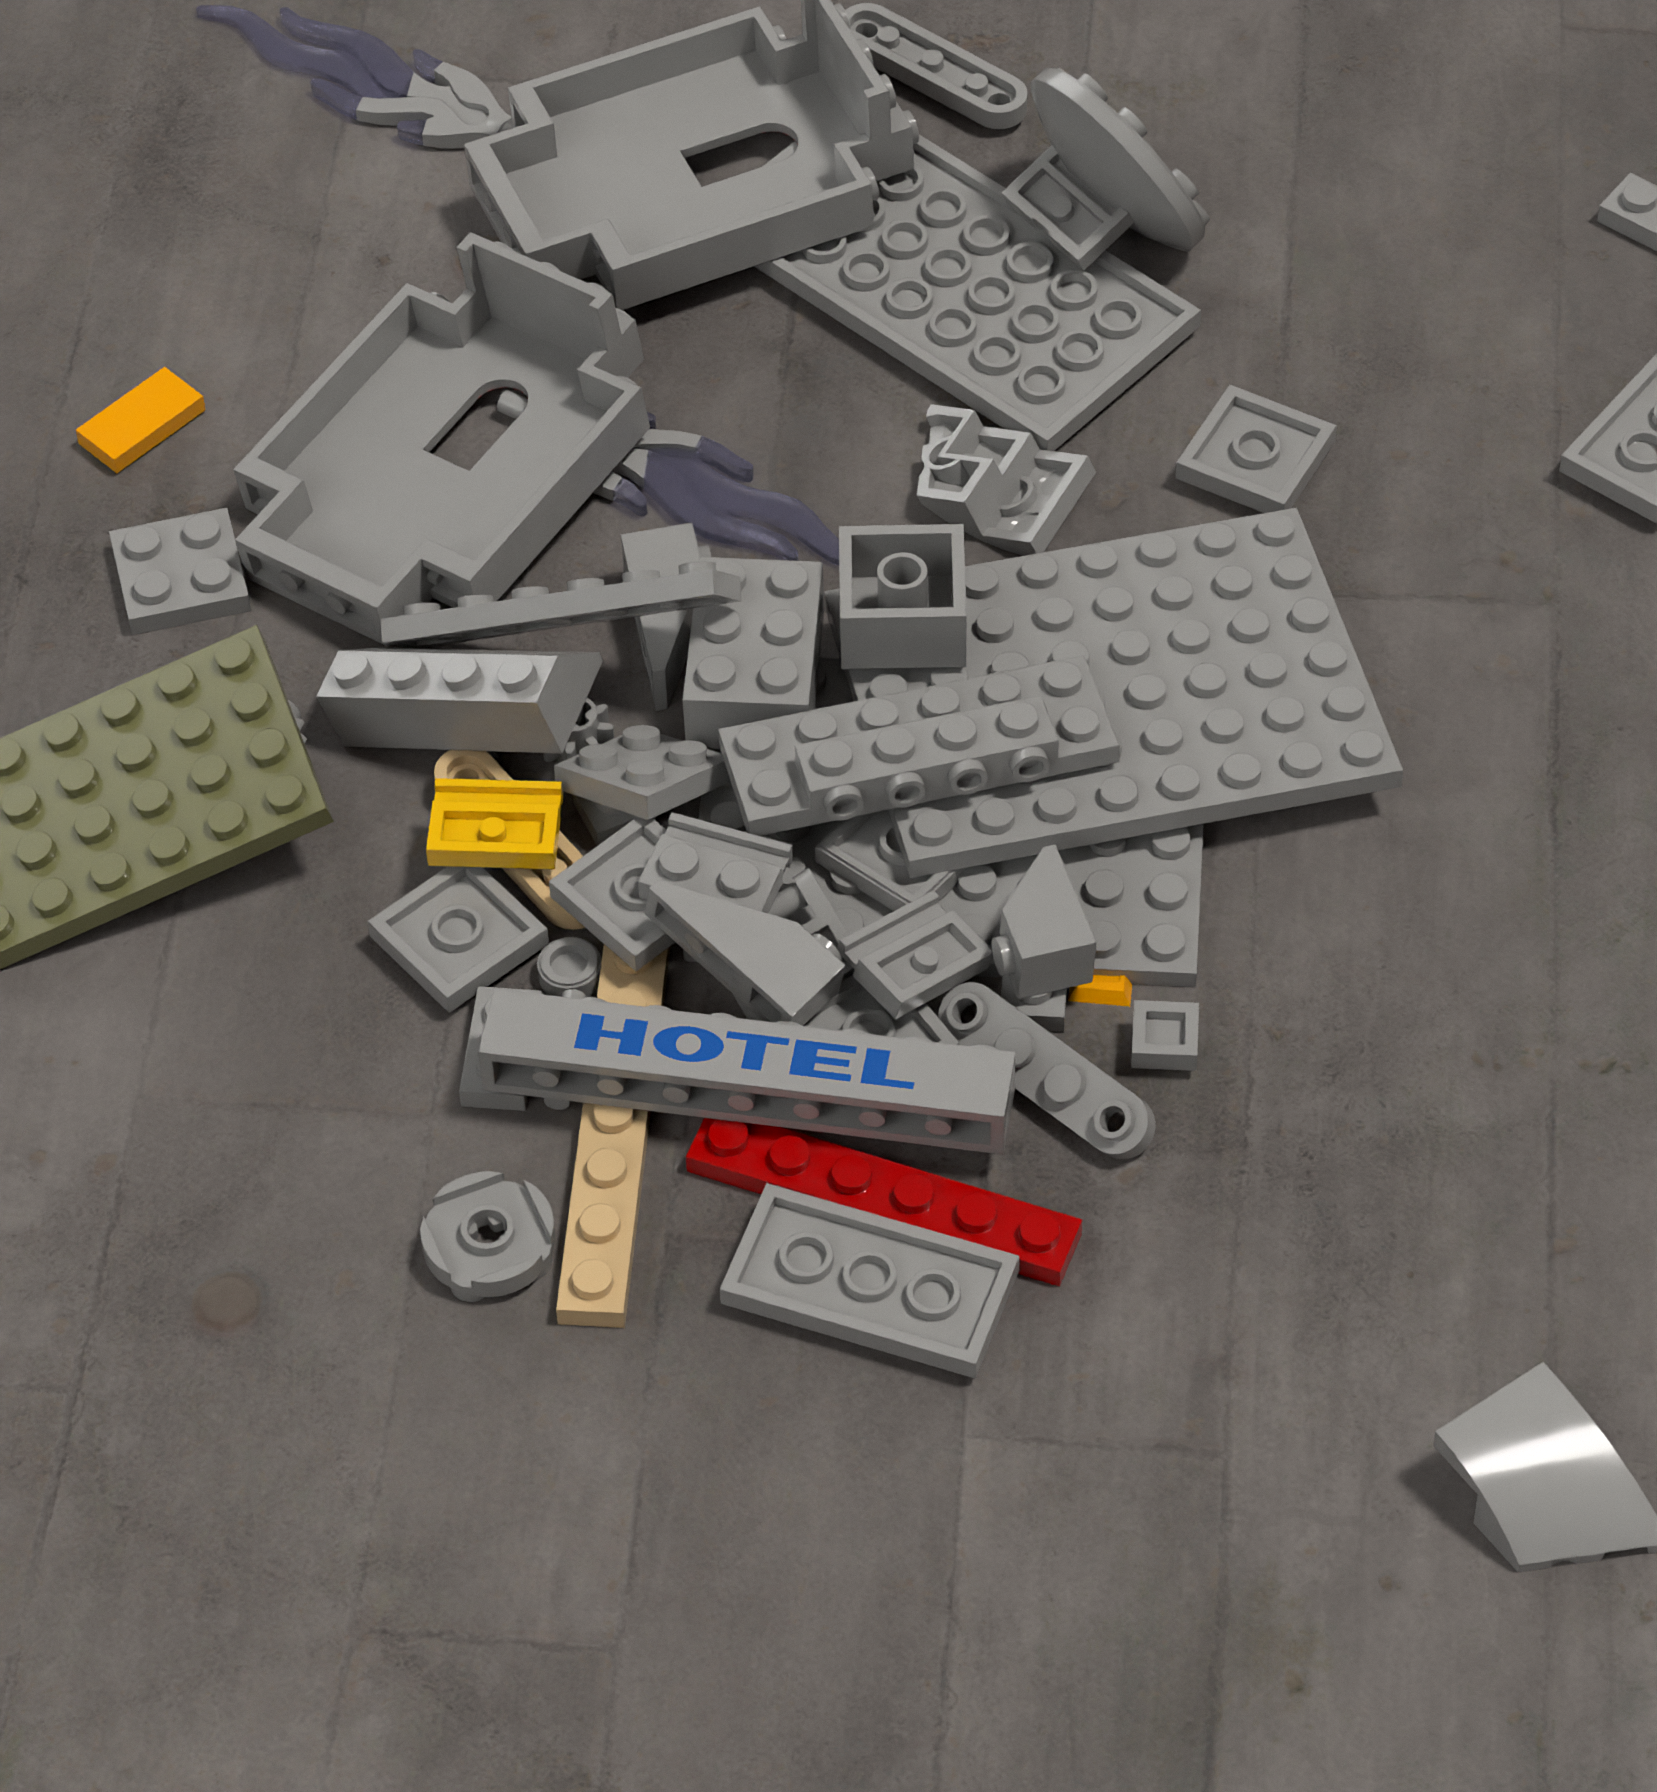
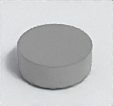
(569, 965)

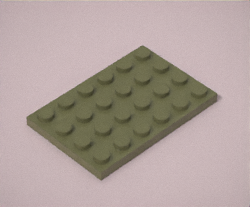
(148, 792)

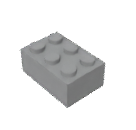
(757, 653)

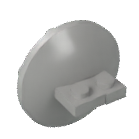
(1100, 176)

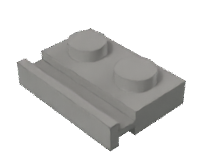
(718, 862)
(914, 954)

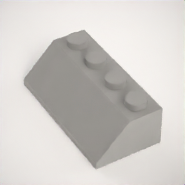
(457, 698)

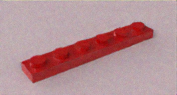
(762, 1154)

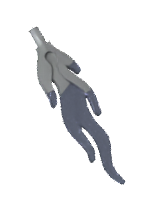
(380, 82)
(677, 476)

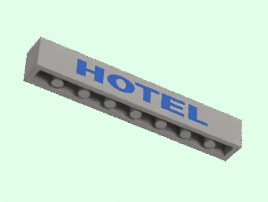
(748, 1070)

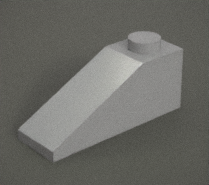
(665, 635)
(754, 954)

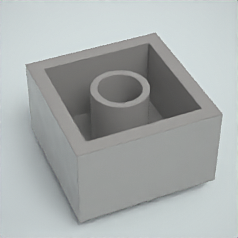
(902, 596)

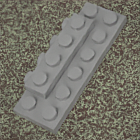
(918, 746)

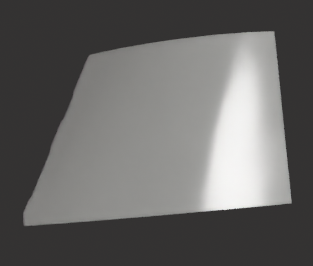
(998, 481)
(1546, 1477)

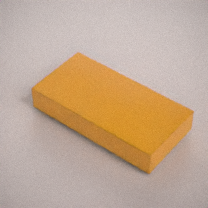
(140, 419)

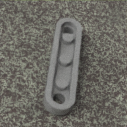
(939, 67)
(1052, 1072)

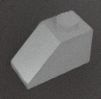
(1044, 931)

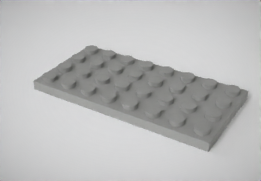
(988, 300)

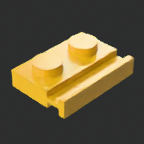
(494, 823)

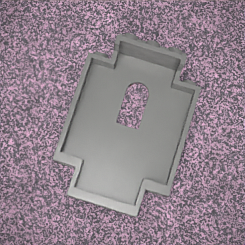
(601, 151)
(346, 482)

